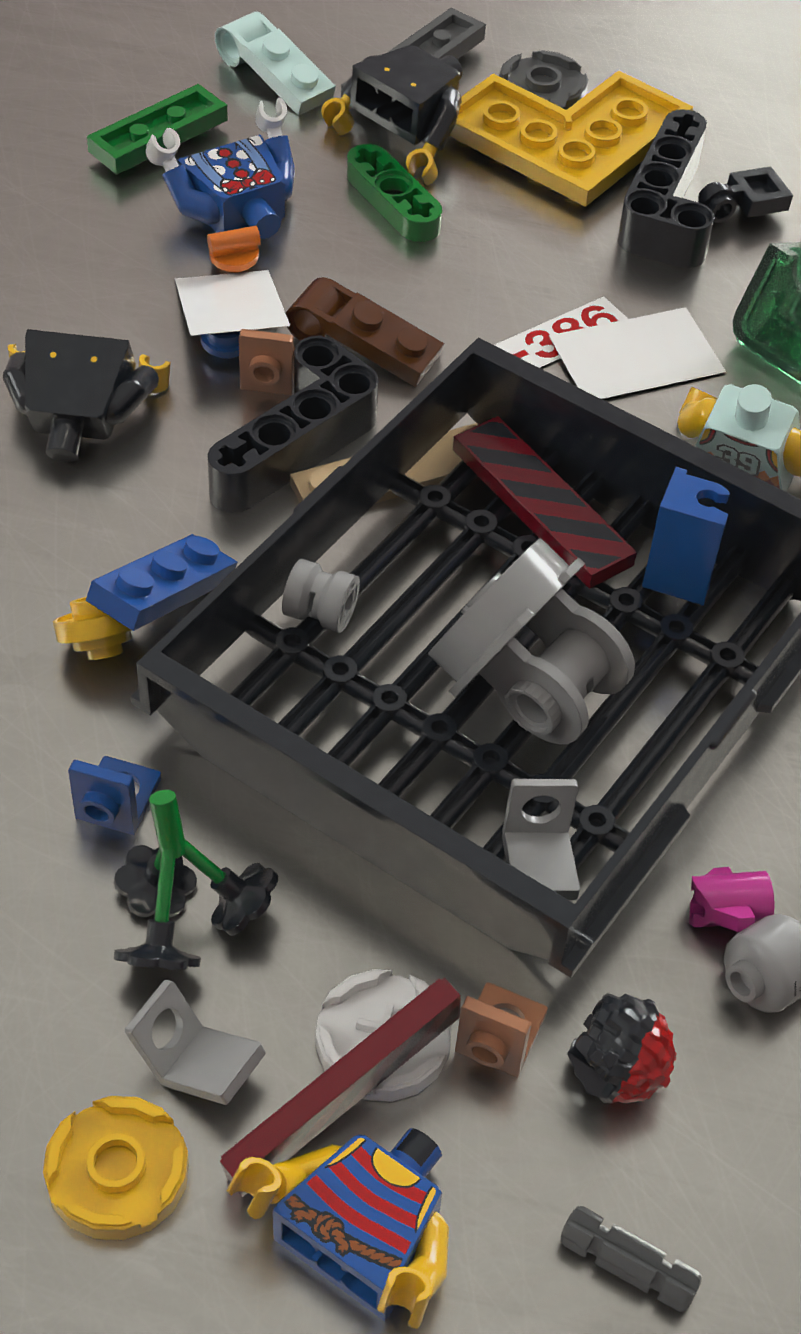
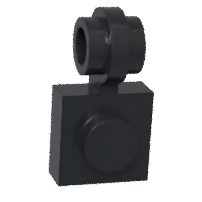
(753, 190)

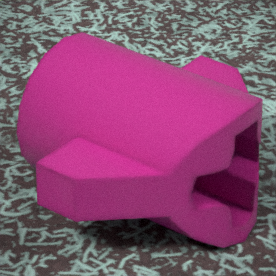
(730, 899)

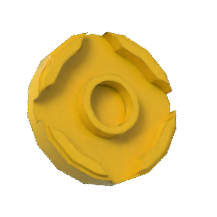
(116, 1168)

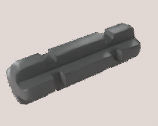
(631, 1258)

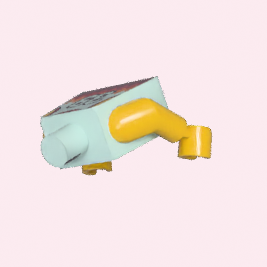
(746, 431)

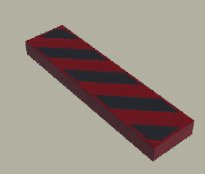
(544, 501)
(348, 1079)

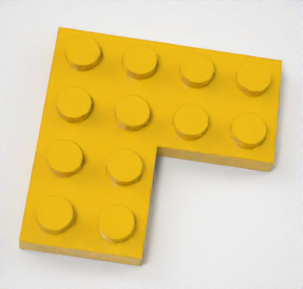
(571, 149)

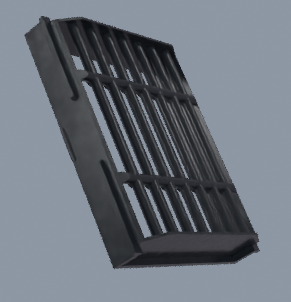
(603, 458)

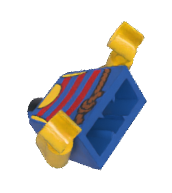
(359, 1218)

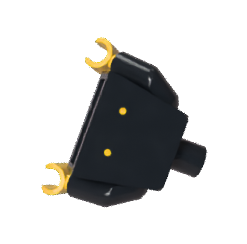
(408, 96)
(78, 386)

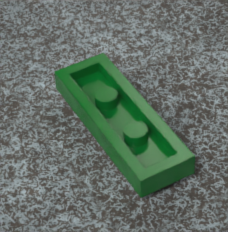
(187, 112)

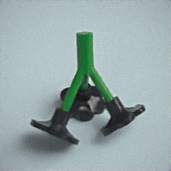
(159, 882)

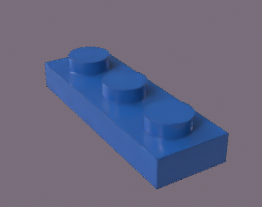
(160, 581)

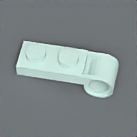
(275, 60)

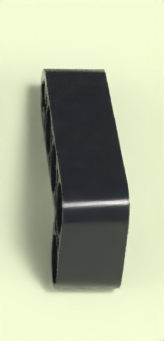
(654, 213)
(329, 410)

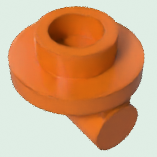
(234, 249)

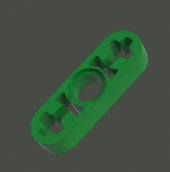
(414, 212)

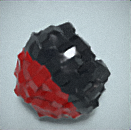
(624, 1050)

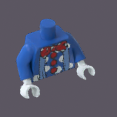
(235, 182)

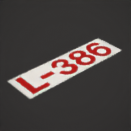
(536, 344)

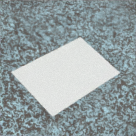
(230, 302)
(637, 354)

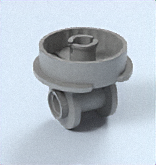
(579, 656)

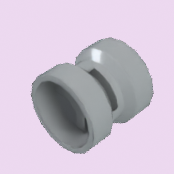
(320, 595)

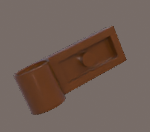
(365, 328)

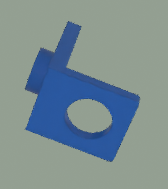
(108, 795)

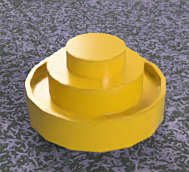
(91, 630)

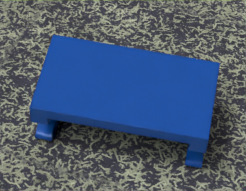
(686, 538)

